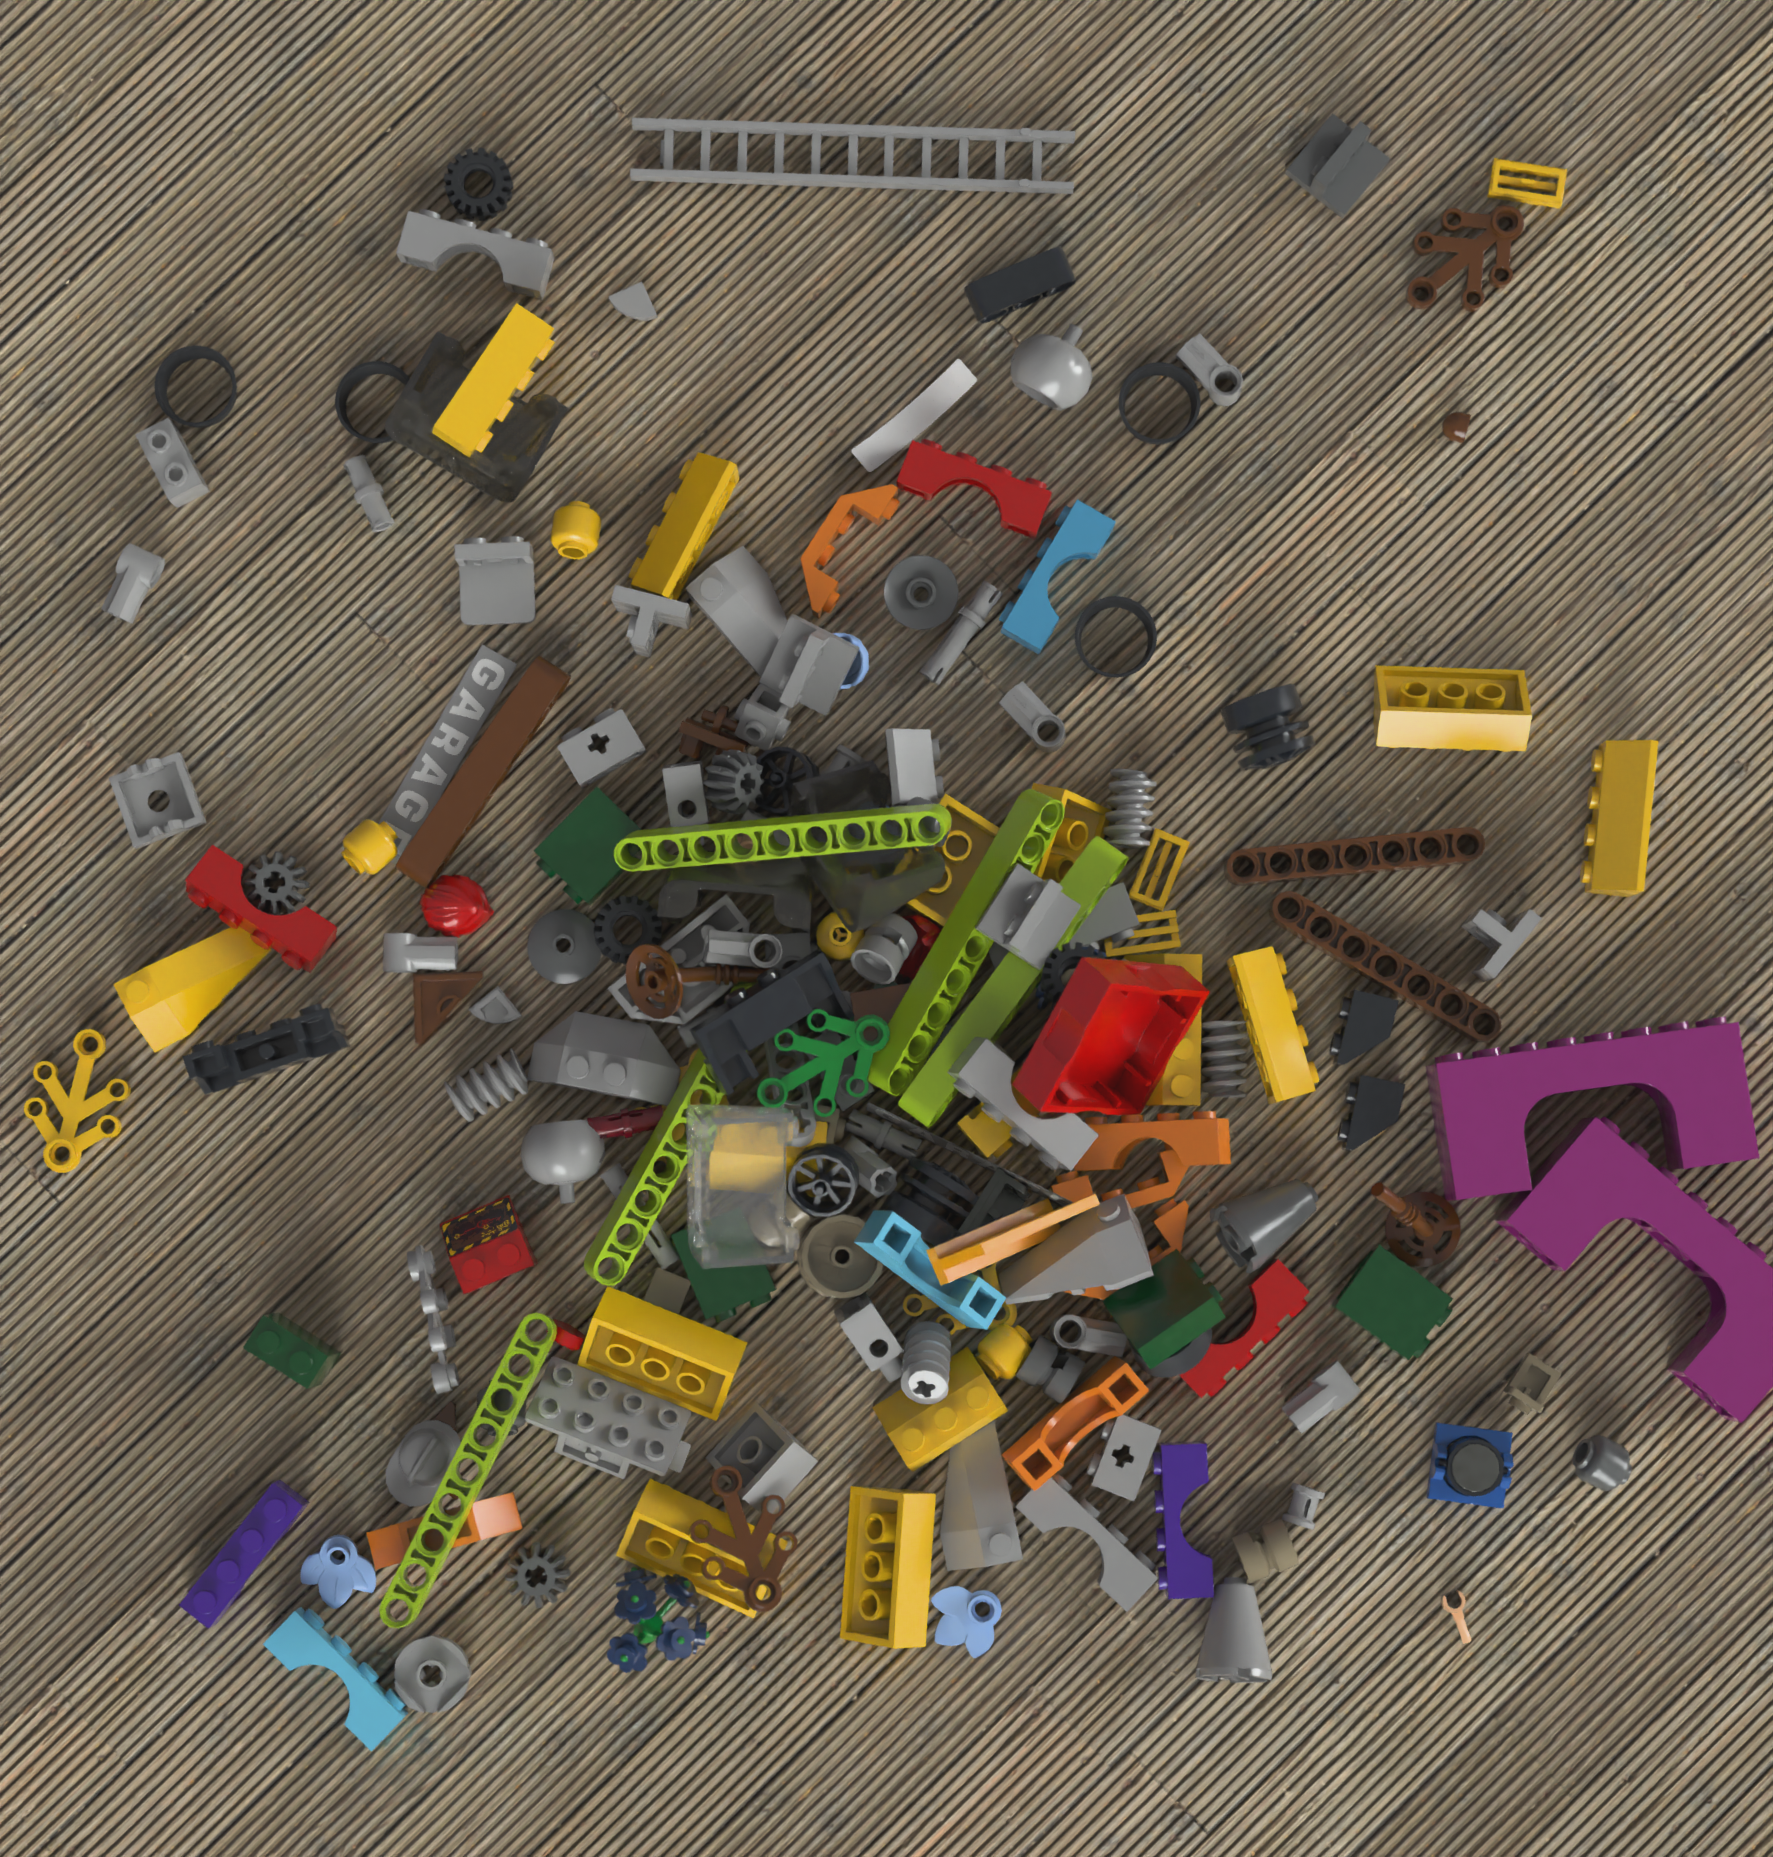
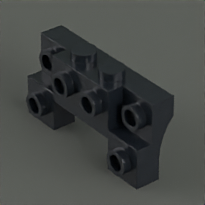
(764, 1011)
(265, 1053)

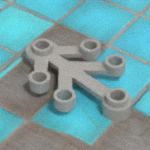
(433, 1300)

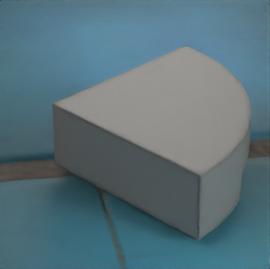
(634, 303)
(495, 1008)

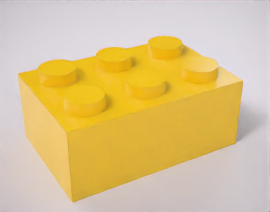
(962, 853)

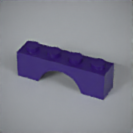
(1181, 1470)
(243, 1553)

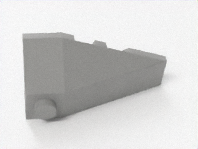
(741, 605)
(1090, 1251)
(977, 1506)

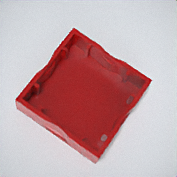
(1110, 1037)

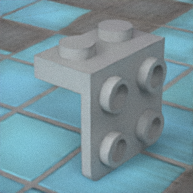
(496, 581)

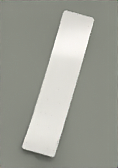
(915, 416)

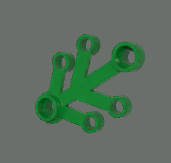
(829, 1058)

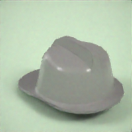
(421, 1462)

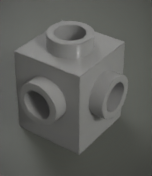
(762, 718)

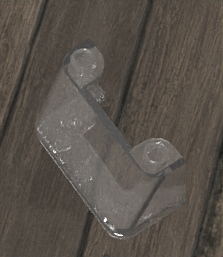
(739, 1185)

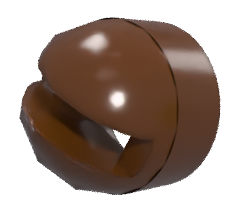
(1456, 426)

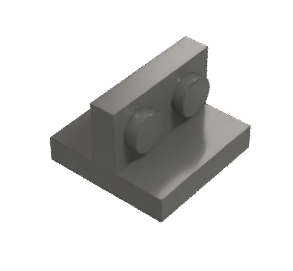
(1338, 165)

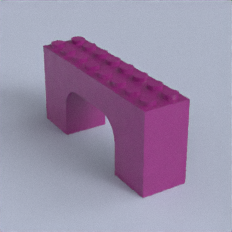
(1688, 1073)
(1603, 1179)

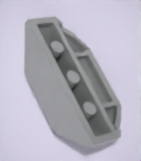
(687, 951)
(606, 1059)

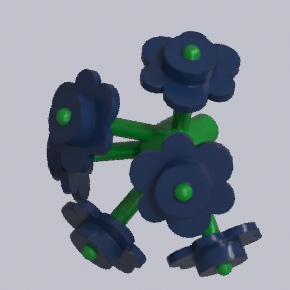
(639, 1608)

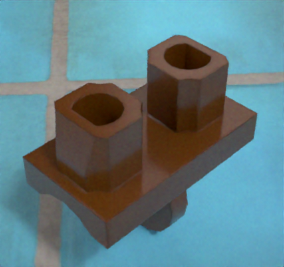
(698, 733)

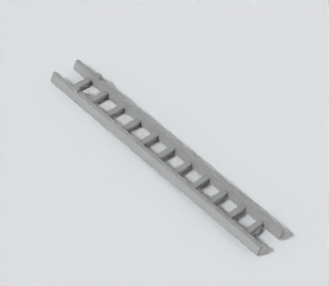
(852, 131)

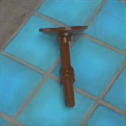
(669, 975)
(1411, 1212)

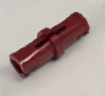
(626, 1122)

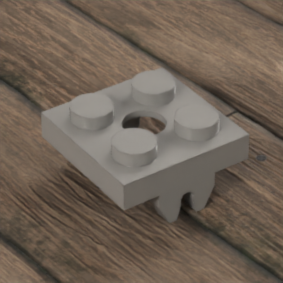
(132, 794)

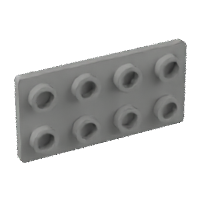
(606, 1420)

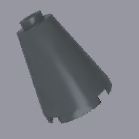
(1263, 1221)

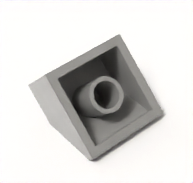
(911, 765)
(765, 1456)

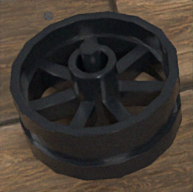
(782, 780)
(823, 1179)

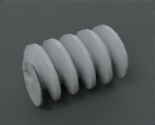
(1129, 808)
(1223, 1059)
(488, 1086)
(926, 1362)

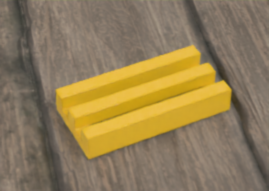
(1522, 196)
(1147, 898)
(1171, 929)

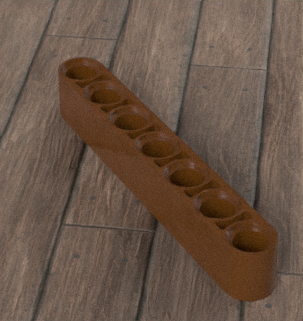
(483, 772)
(1372, 856)
(1403, 967)

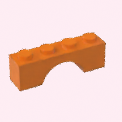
(1196, 1140)
(1049, 1442)

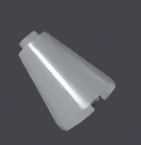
(1234, 1637)

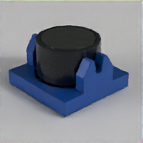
(1470, 1465)

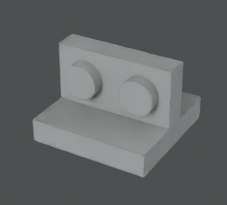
(647, 613)
(808, 665)
(1028, 916)
(1502, 942)

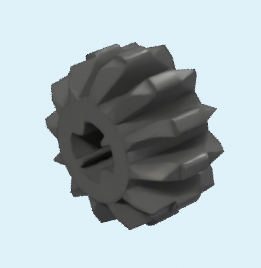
(733, 781)
(284, 893)
(532, 1562)

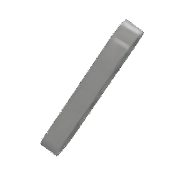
(804, 1105)

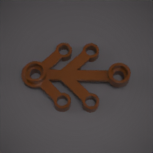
(1469, 253)
(746, 1545)

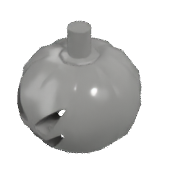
(1052, 369)
(562, 1154)

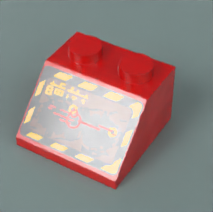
(487, 1245)

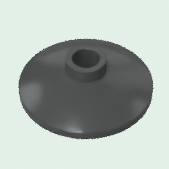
(926, 574)
(567, 966)

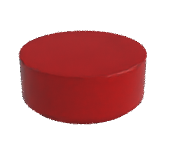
(568, 1335)

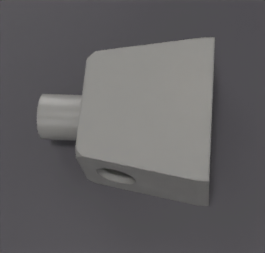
(683, 783)
(863, 1326)

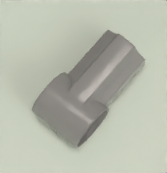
(1209, 368)
(136, 573)
(1031, 715)
(738, 948)
(408, 953)
(873, 1172)
(1092, 1335)
(1327, 1392)

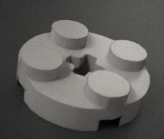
(410, 1673)

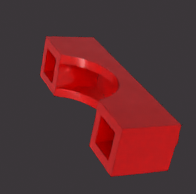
(930, 471)
(298, 936)
(1274, 1296)

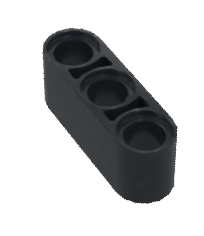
(1020, 285)

